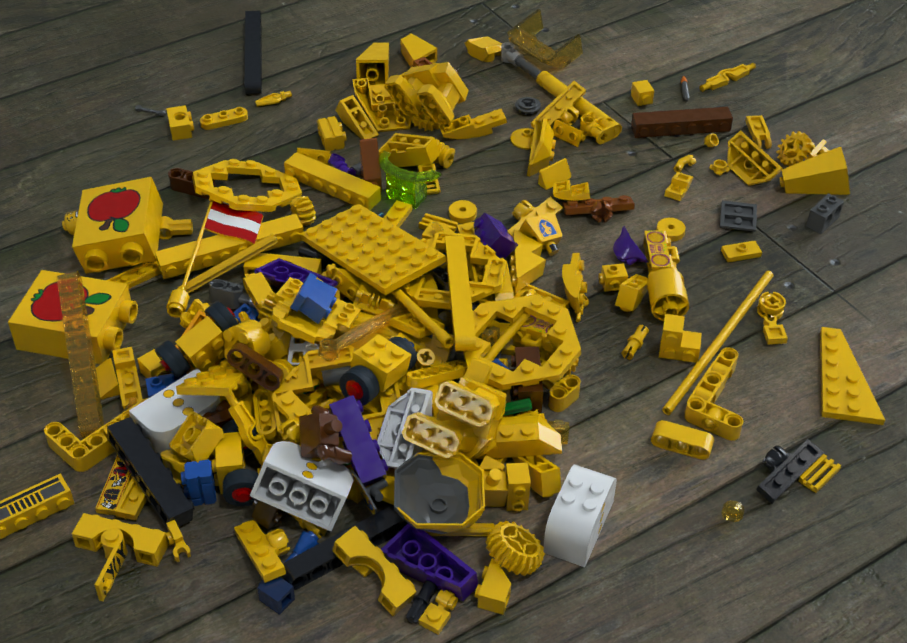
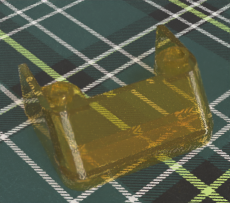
(523, 37)

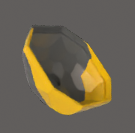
(439, 492)

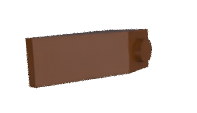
(370, 161)

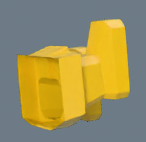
(428, 86)
(465, 420)

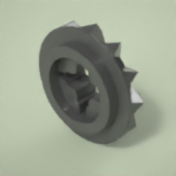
(523, 105)

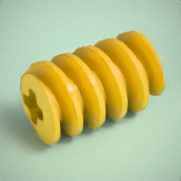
(447, 155)

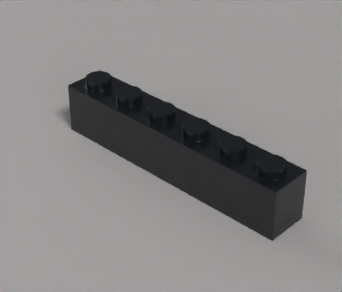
(149, 472)

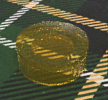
(733, 511)

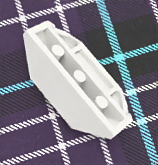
(390, 439)

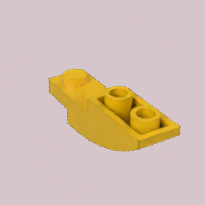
(471, 128)
(574, 283)

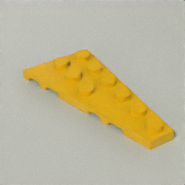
(217, 381)
(843, 385)

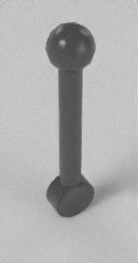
(139, 108)

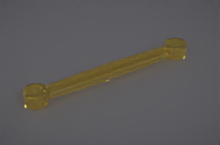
(330, 348)

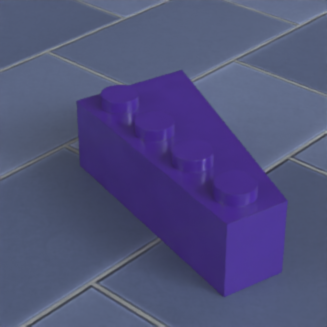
(357, 439)
(427, 560)

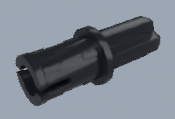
(421, 602)

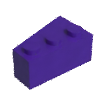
(494, 235)

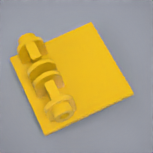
(372, 300)

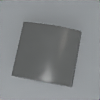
(738, 216)

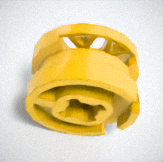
(771, 305)

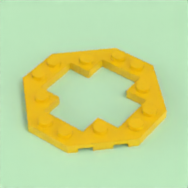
(219, 171)
(480, 255)
(527, 372)
(301, 381)

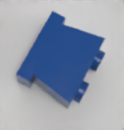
(315, 298)

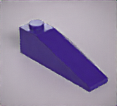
(280, 271)

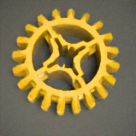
(515, 548)

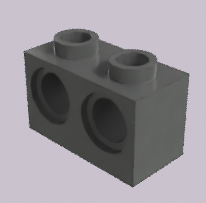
(824, 213)

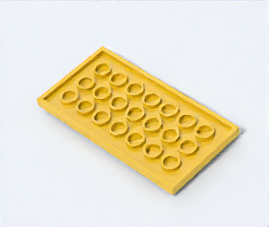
(373, 248)

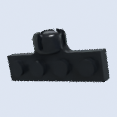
(786, 468)

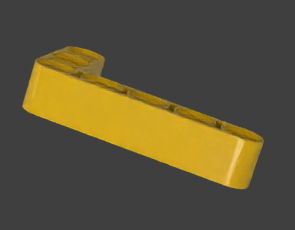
(84, 453)

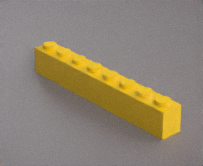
(217, 248)

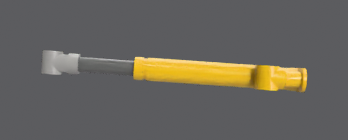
(593, 120)

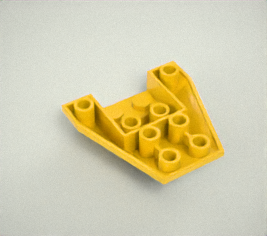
(380, 106)

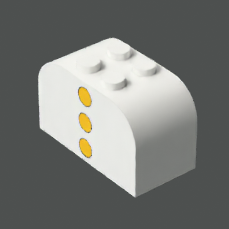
(166, 411)
(303, 486)
(579, 515)

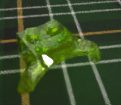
(404, 184)

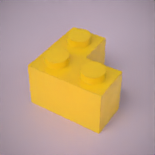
(676, 342)

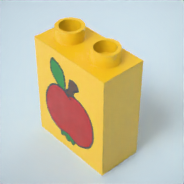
(118, 225)
(39, 323)

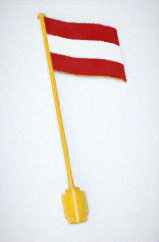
(223, 222)

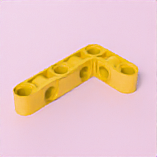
(700, 407)

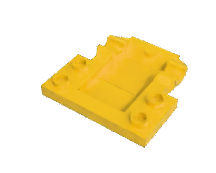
(303, 327)

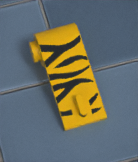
(115, 553)

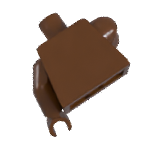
(321, 436)

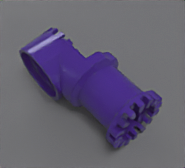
(339, 163)

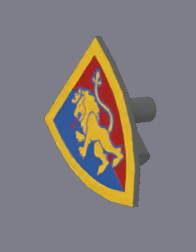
(373, 490)

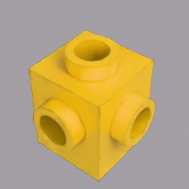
(612, 276)

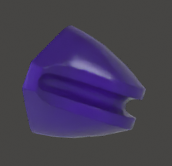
(627, 250)

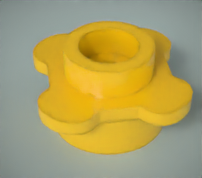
(719, 167)

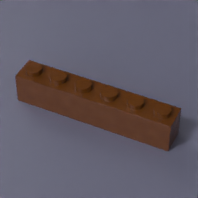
(681, 122)

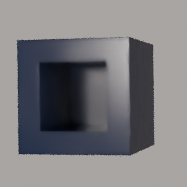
(276, 594)

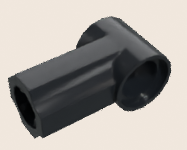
(310, 252)

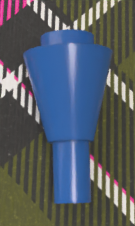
(306, 541)

